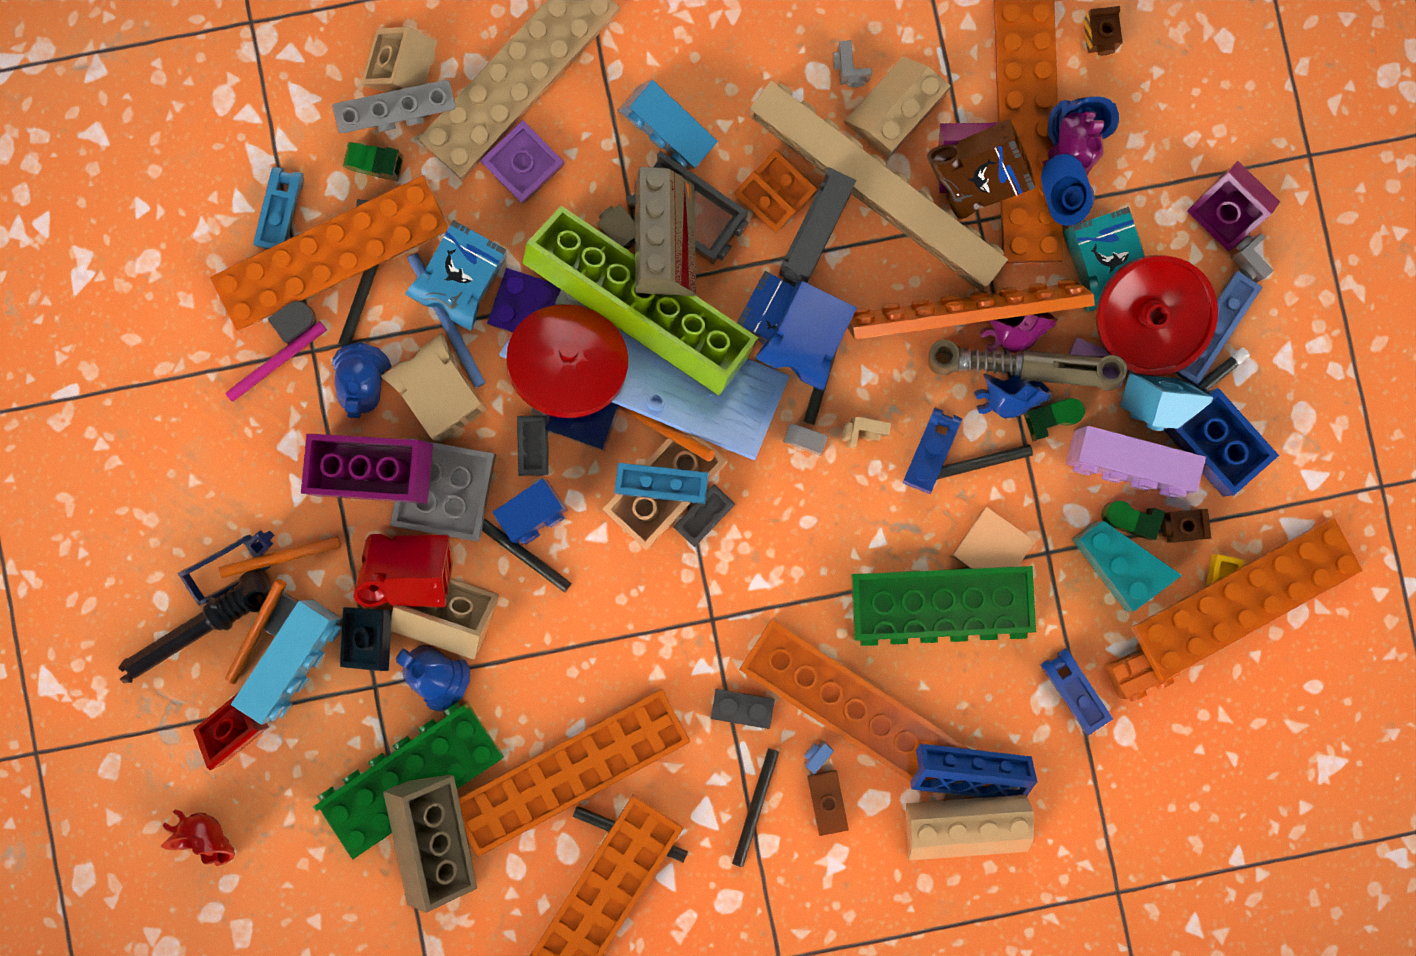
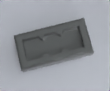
(532, 446)
(704, 517)

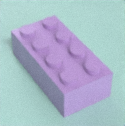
(1135, 460)

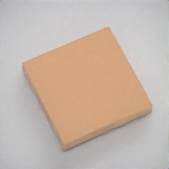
(992, 543)

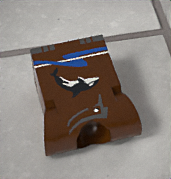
(982, 169)

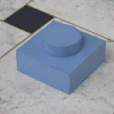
(817, 755)

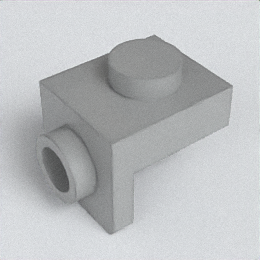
(844, 62)
(1250, 261)

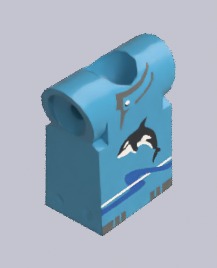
(459, 274)

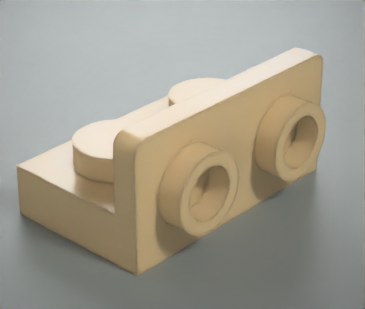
(868, 428)

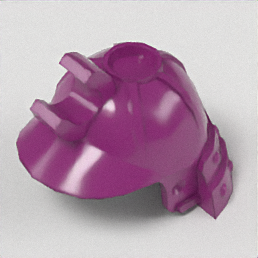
(1080, 138)
(1018, 332)

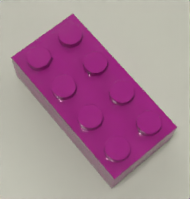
(367, 468)

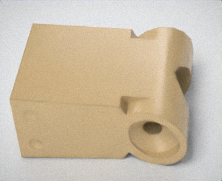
(436, 390)

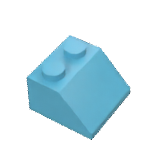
(1162, 400)

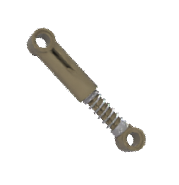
(1032, 365)

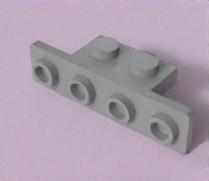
(393, 107)

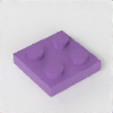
(522, 162)

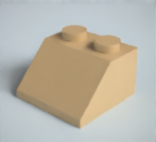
(398, 59)

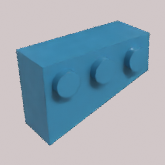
(668, 124)

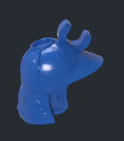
(1102, 106)
(359, 377)
(1011, 396)
(434, 676)

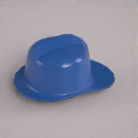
(1067, 189)

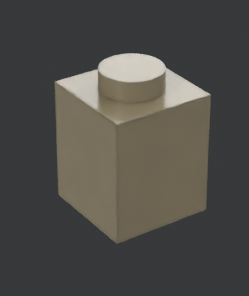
(618, 226)

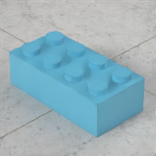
(287, 662)

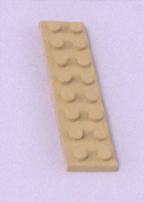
(515, 80)

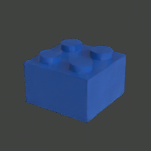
(530, 512)

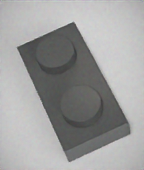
(742, 708)

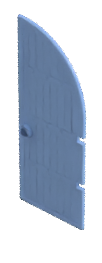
(667, 394)

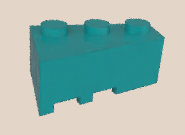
(1123, 565)

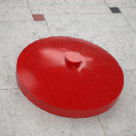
(1157, 314)
(567, 361)

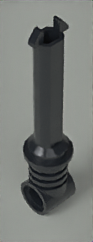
(217, 614)

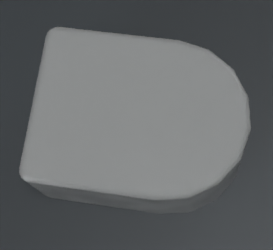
(805, 439)

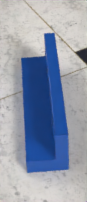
(975, 769)

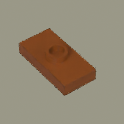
(827, 802)

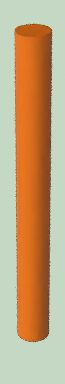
(674, 434)
(279, 557)
(255, 631)

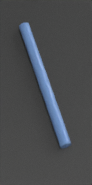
(451, 331)

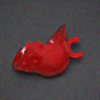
(202, 835)

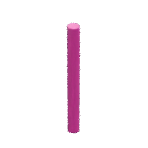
(276, 361)

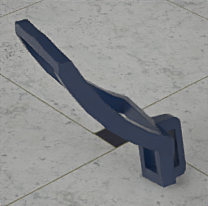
(256, 549)

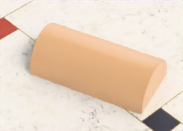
(649, 517)

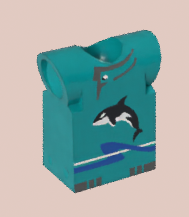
(1102, 248)

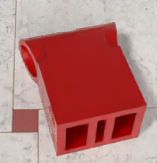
(404, 571)

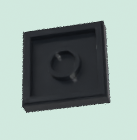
(365, 638)

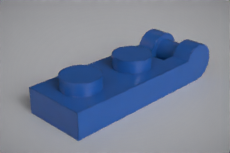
(932, 452)
(1077, 692)

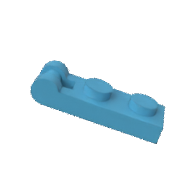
(278, 208)

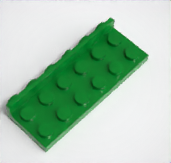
(943, 605)
(452, 746)

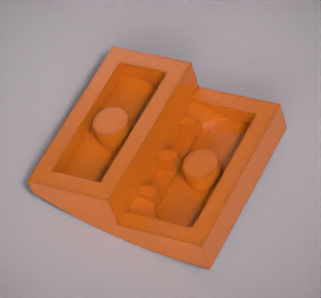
(776, 191)

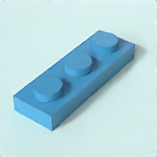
(661, 483)

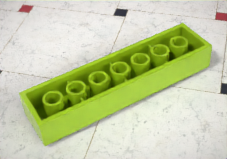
(603, 279)

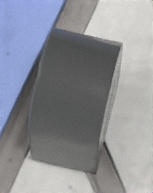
(293, 320)
(280, 614)

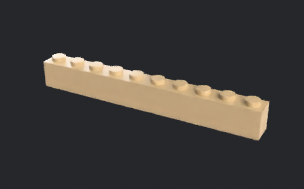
(878, 186)

